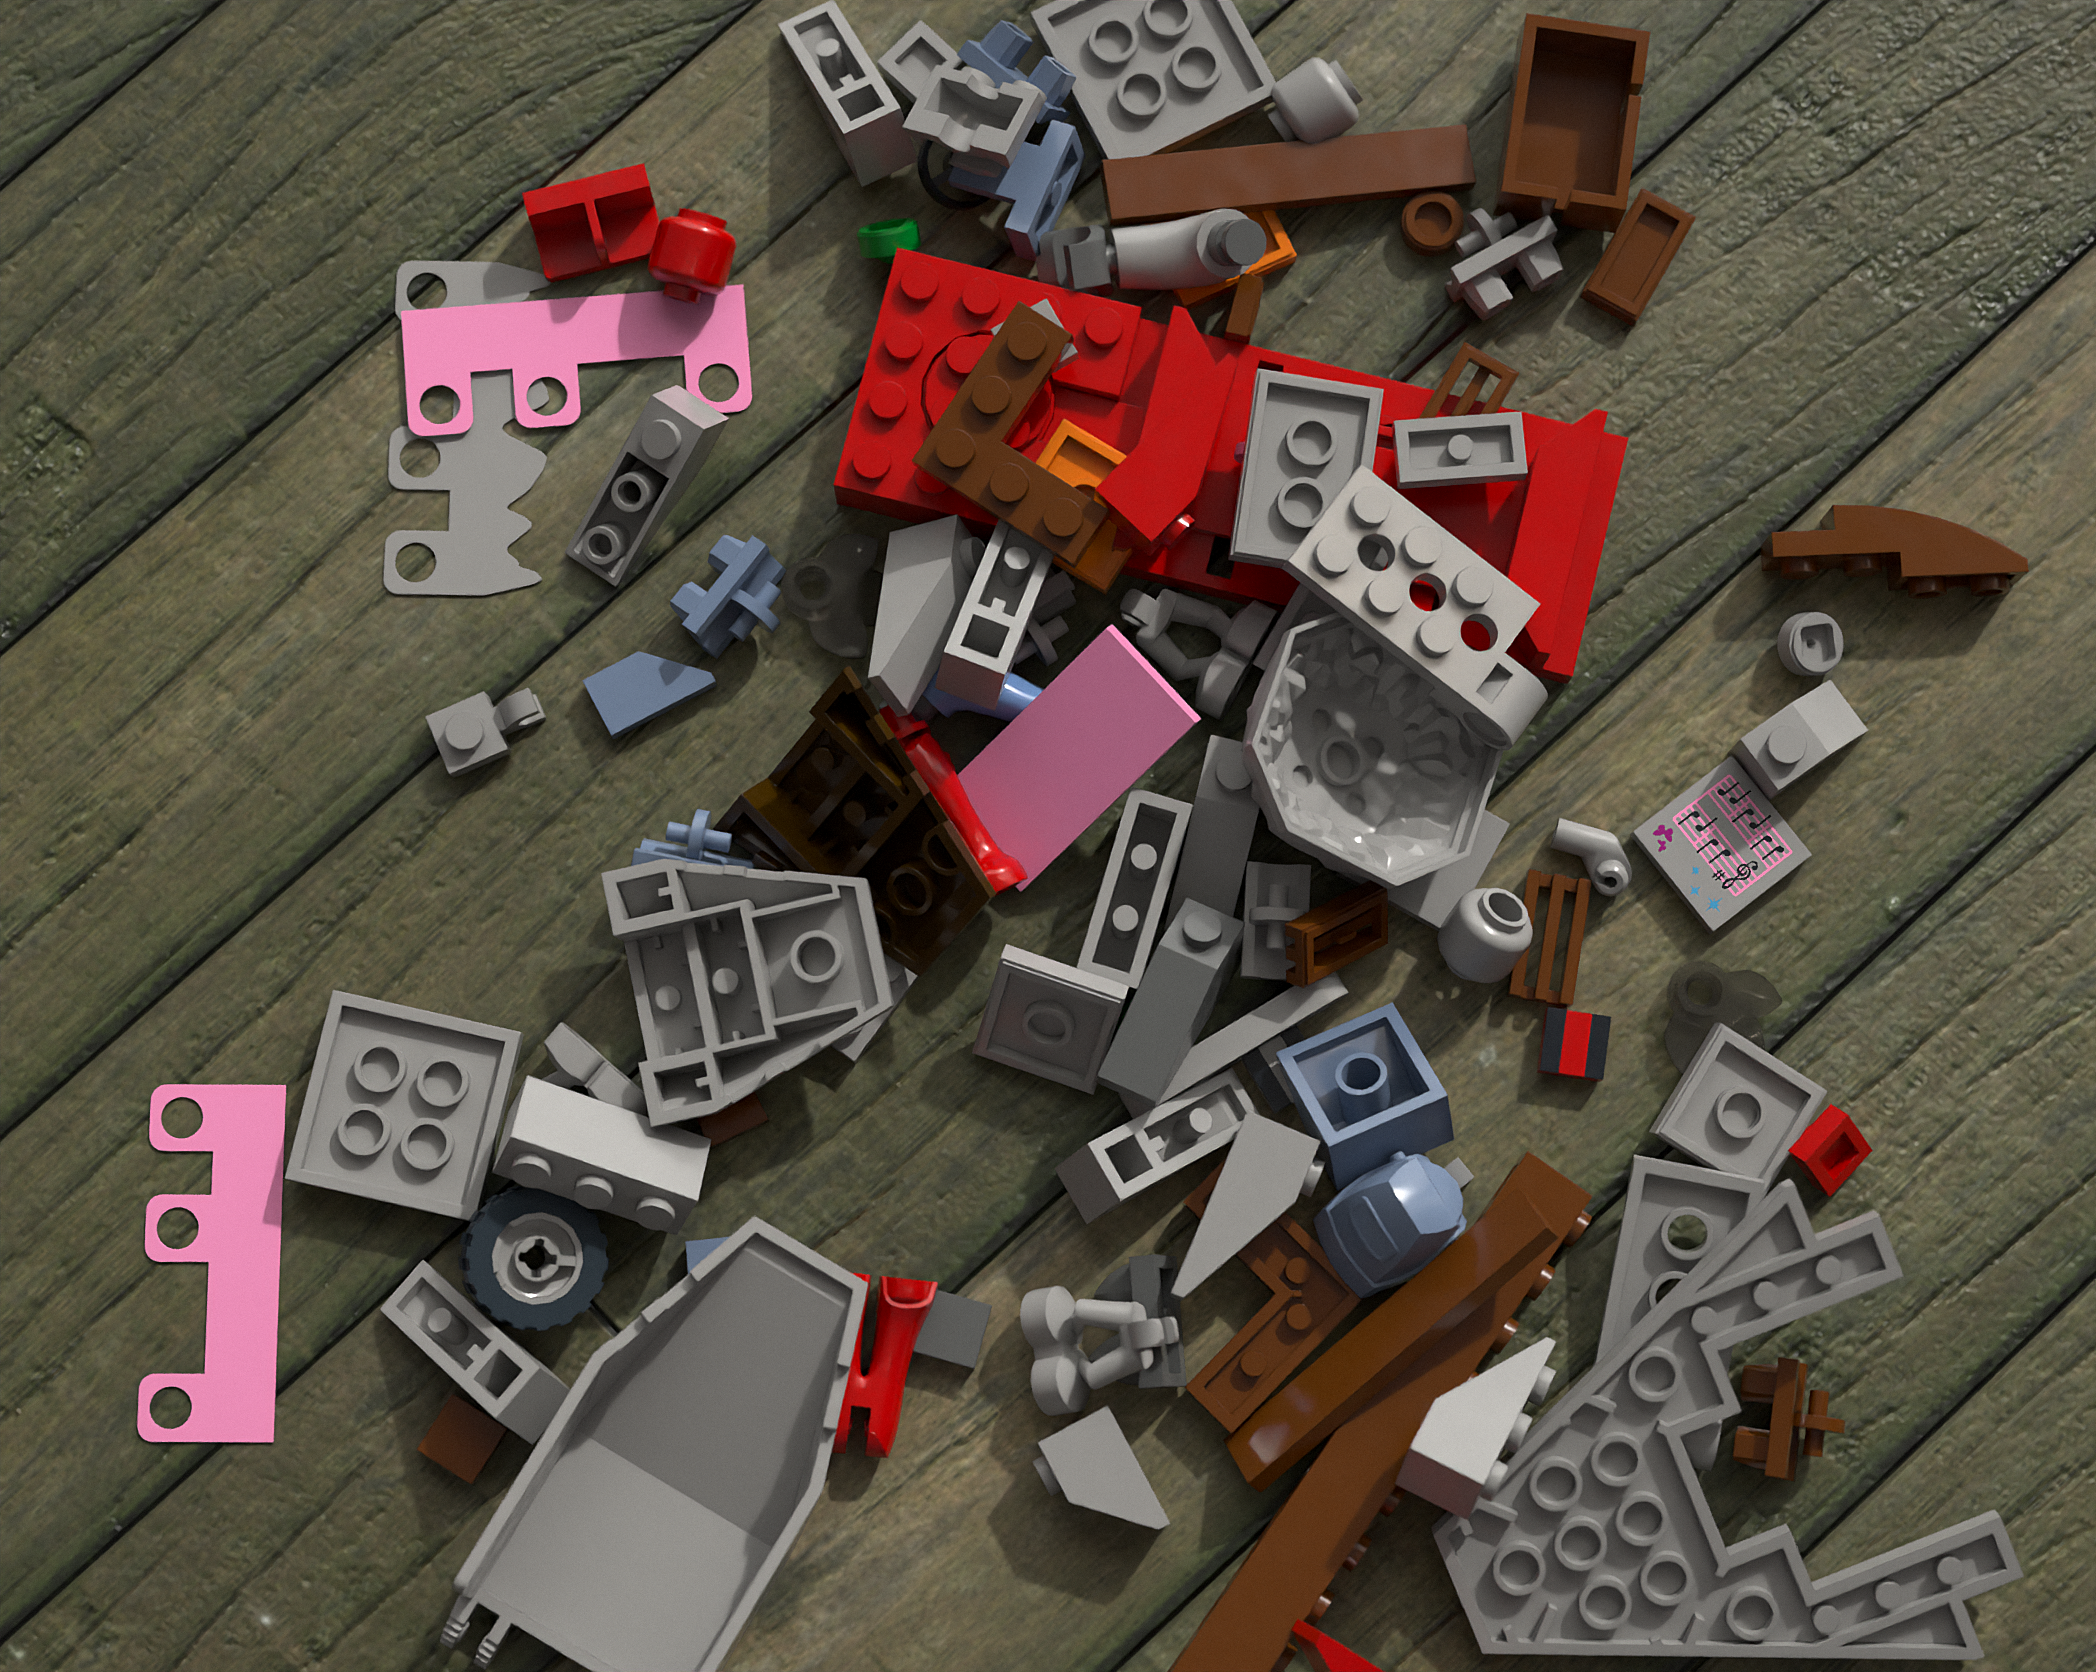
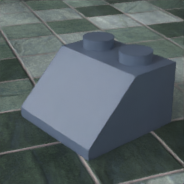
(1366, 1094)

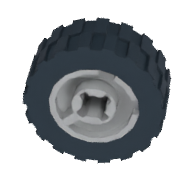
(506, 1285)

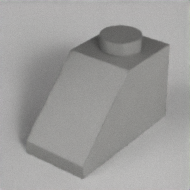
(1797, 739)
(1099, 1471)

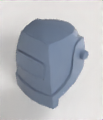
(1391, 1223)

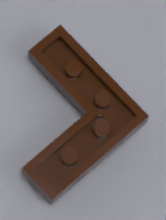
(970, 440)
(1303, 1311)

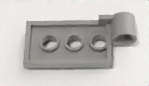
(1482, 688)
(1646, 1258)

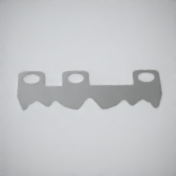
(479, 466)

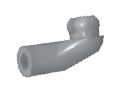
(1599, 852)

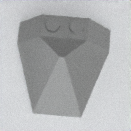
(741, 975)

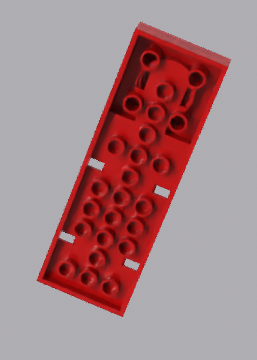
(1136, 371)

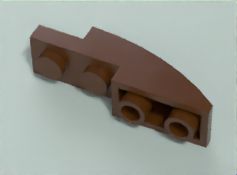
(1917, 548)

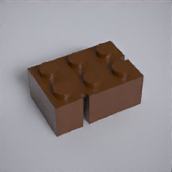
(1564, 123)

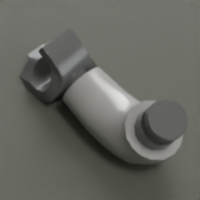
(1153, 256)

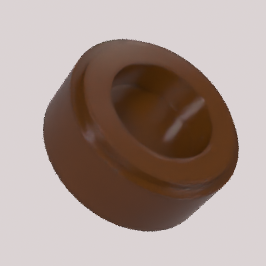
(1431, 223)

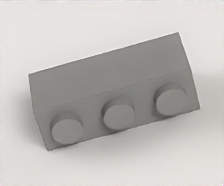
(1135, 888)
(602, 1156)

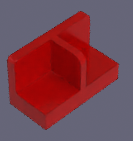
(593, 222)

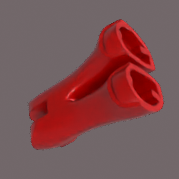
(899, 1319)

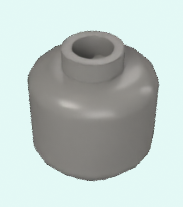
(1314, 102)
(1485, 935)

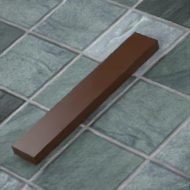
(1287, 175)
(1390, 1339)

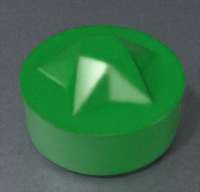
(882, 238)

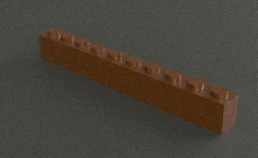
(1360, 1461)

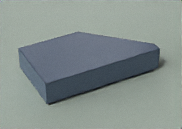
(643, 689)

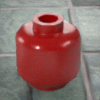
(692, 255)

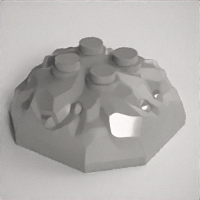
(1362, 758)

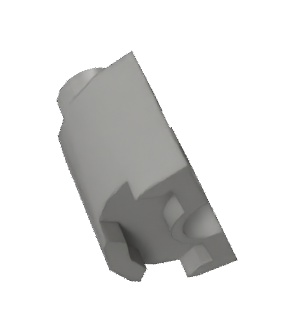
(974, 118)

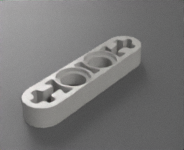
(1246, 1035)

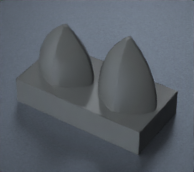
(1148, 1282)

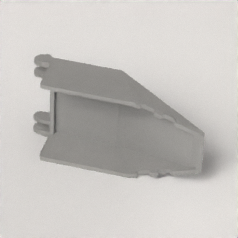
(676, 1468)

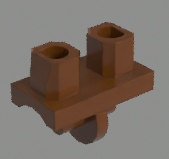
(1785, 1389)

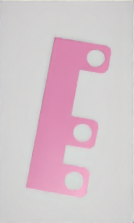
(557, 335)
(242, 1244)

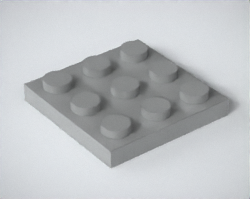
(1155, 69)
(404, 1106)

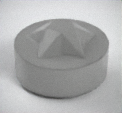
(1810, 644)

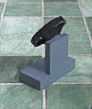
(1034, 183)

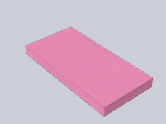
(1074, 751)

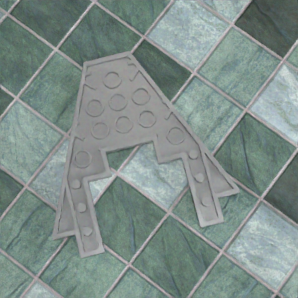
(1607, 1530)

